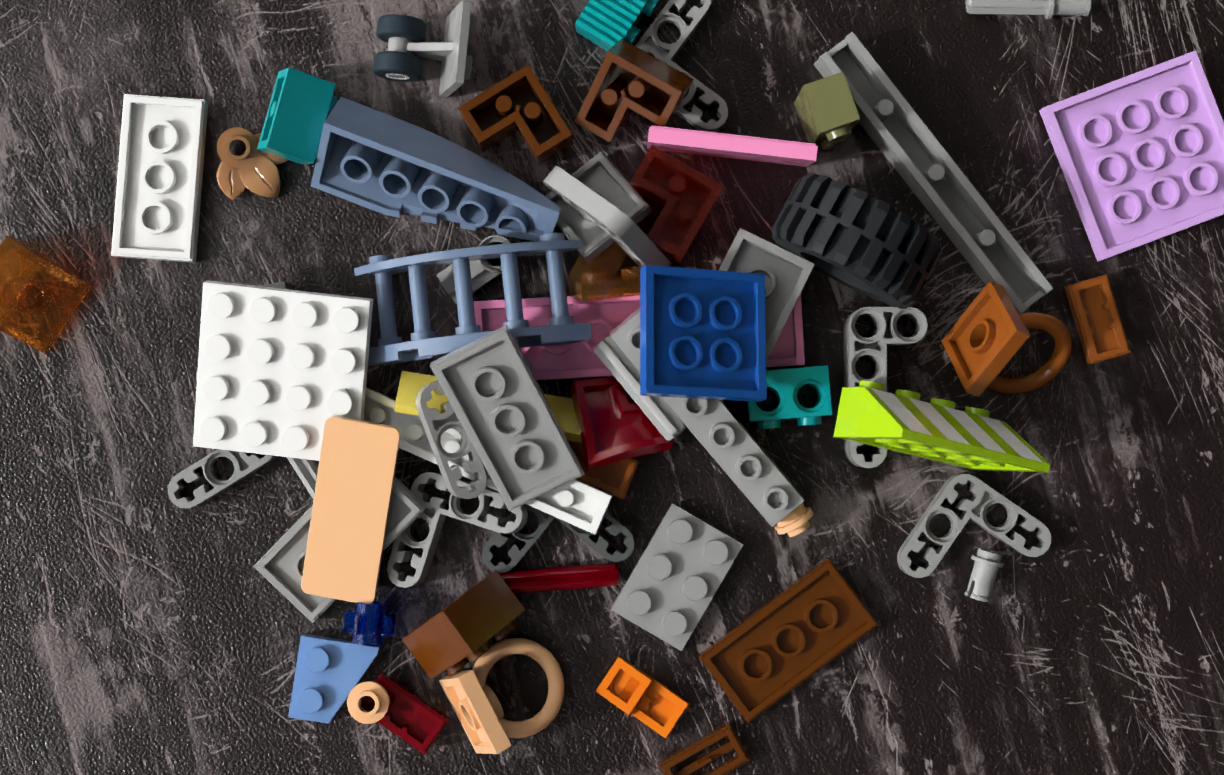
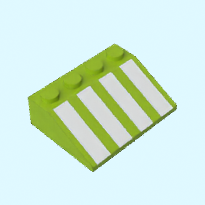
(932, 430)

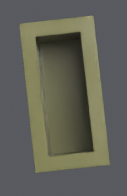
(827, 111)

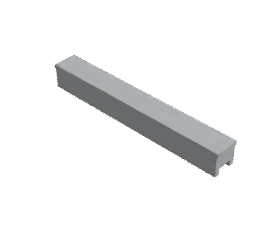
(934, 175)

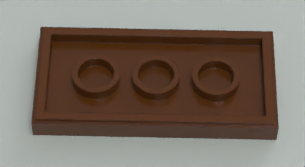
(788, 639)

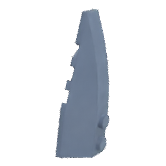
(417, 173)

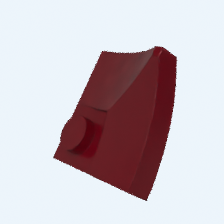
(612, 423)

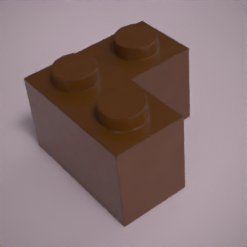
(630, 82)
(520, 106)
(464, 626)

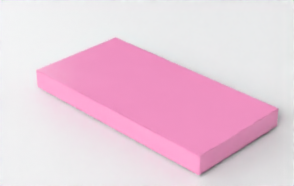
(732, 146)

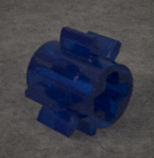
(369, 623)

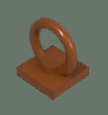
(992, 334)

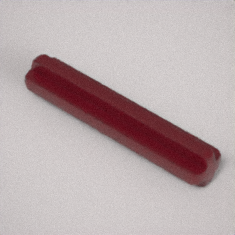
(562, 578)

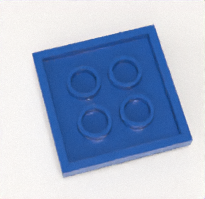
(702, 334)

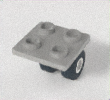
(407, 47)

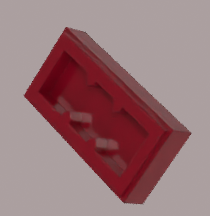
(408, 715)

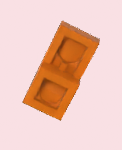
(643, 697)

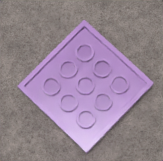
(1141, 154)

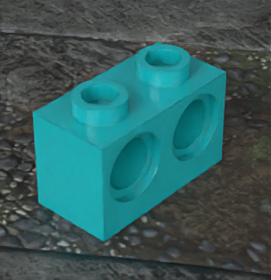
(785, 385)

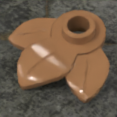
(251, 170)

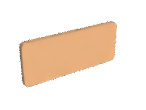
(350, 509)

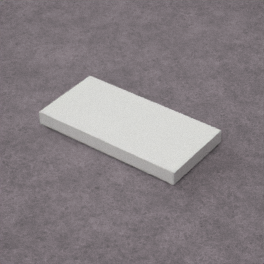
(159, 178)

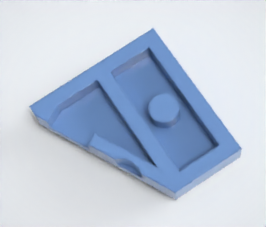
(326, 675)

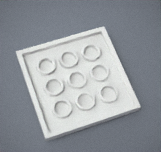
(278, 367)

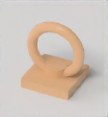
(480, 708)

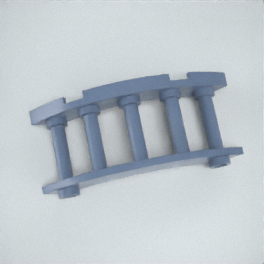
(424, 341)

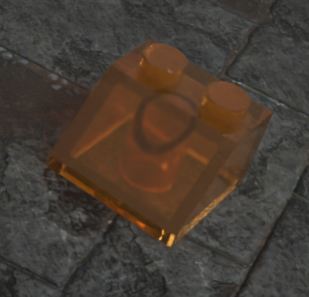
(35, 294)

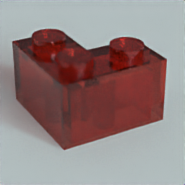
(683, 194)

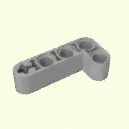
(875, 348)

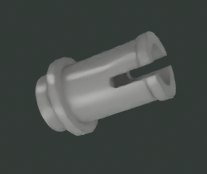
(983, 574)

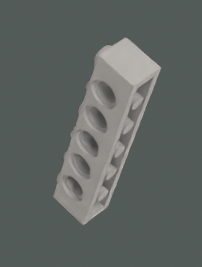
(723, 439)

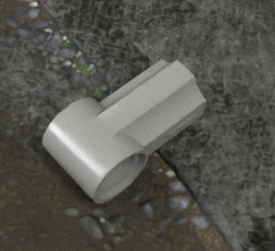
(481, 270)

